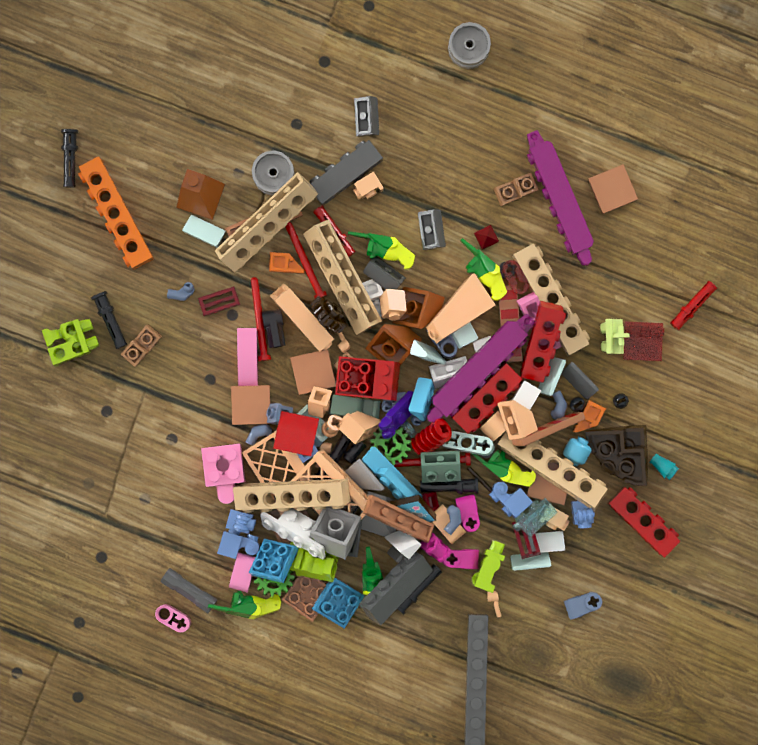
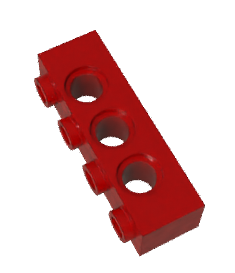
(546, 312)
(471, 424)
(662, 546)

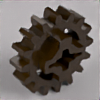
(328, 314)

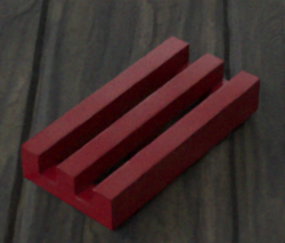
(225, 307)
(530, 553)

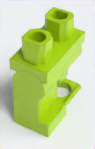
(75, 339)
(488, 566)
(314, 567)

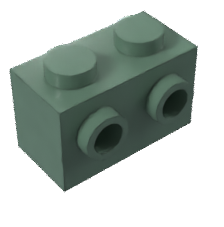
(440, 466)

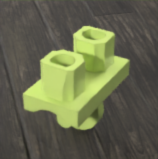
(614, 336)

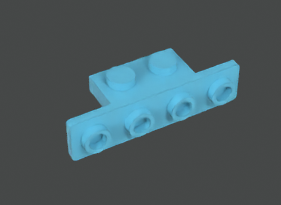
(388, 474)

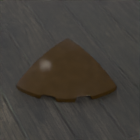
(622, 452)

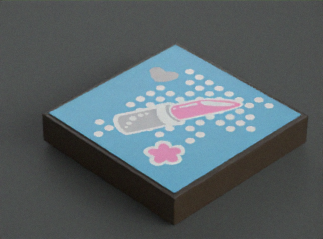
(416, 506)

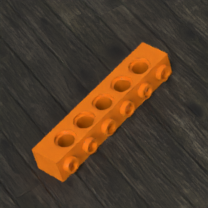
(97, 168)

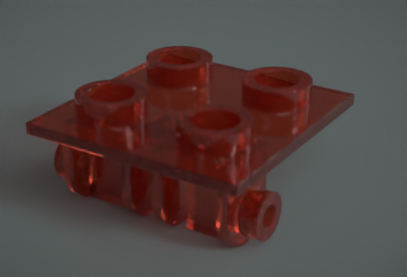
(644, 341)

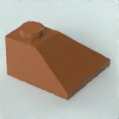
(200, 194)
(421, 308)
(392, 343)

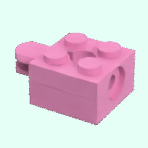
(223, 469)

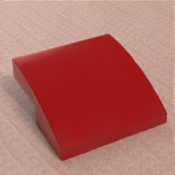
(296, 433)

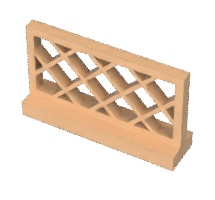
(293, 460)
(334, 471)

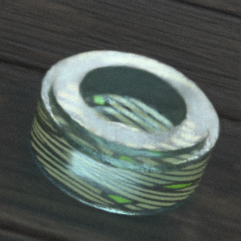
(409, 429)

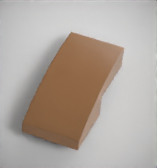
(515, 189)
(141, 345)

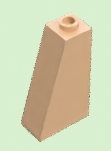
(463, 307)
(302, 317)

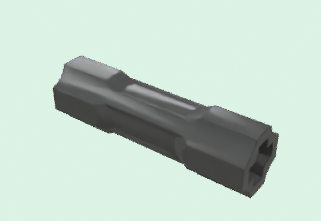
(188, 590)

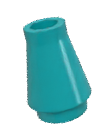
(664, 467)

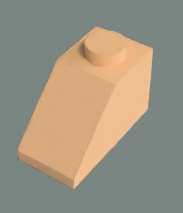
(517, 419)
(359, 426)

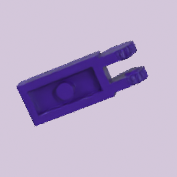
(396, 416)

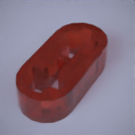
(511, 279)

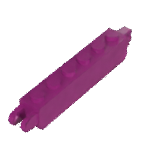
(561, 197)
(478, 367)

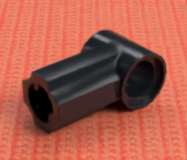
(274, 326)

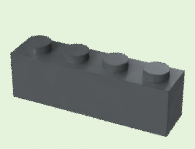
(346, 172)
(395, 588)

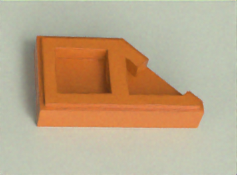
(284, 263)
(593, 415)

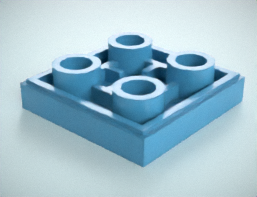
(273, 560)
(338, 602)

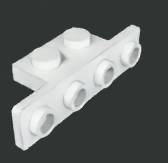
(296, 528)

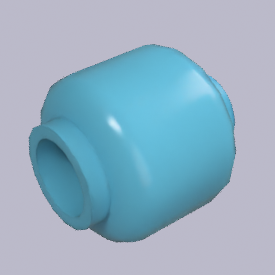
(577, 451)

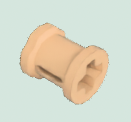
(333, 428)

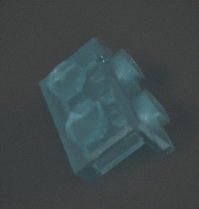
(535, 518)

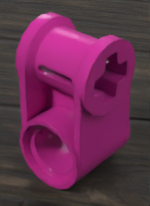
(468, 509)
(436, 548)
(464, 559)

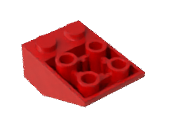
(367, 378)

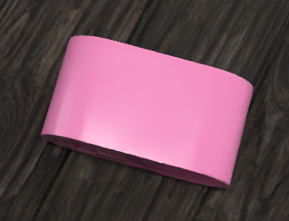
(240, 576)
(174, 625)

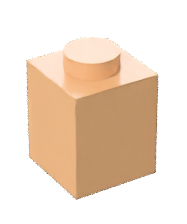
(393, 304)

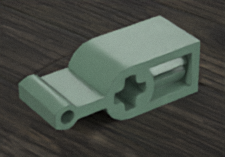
(343, 405)

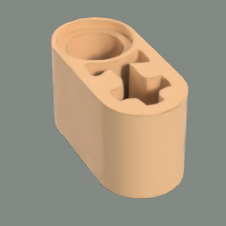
(493, 427)
(441, 522)

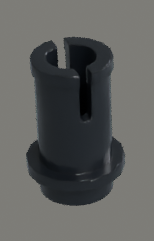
(354, 452)

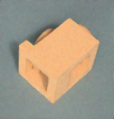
(367, 186)
(319, 402)
(559, 521)

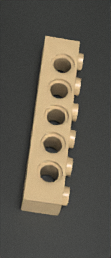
(270, 214)
(534, 253)
(342, 277)
(337, 489)
(590, 499)

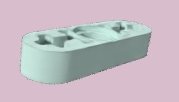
(479, 450)

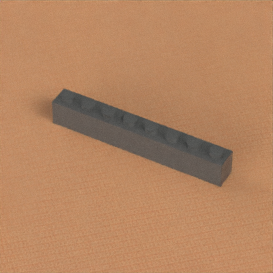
(476, 679)

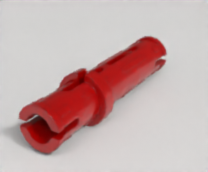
(321, 213)
(695, 303)

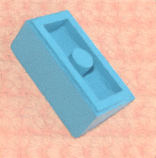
(422, 398)

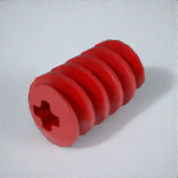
(432, 437)

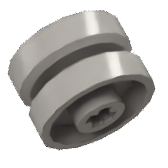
(463, 55)
(269, 162)

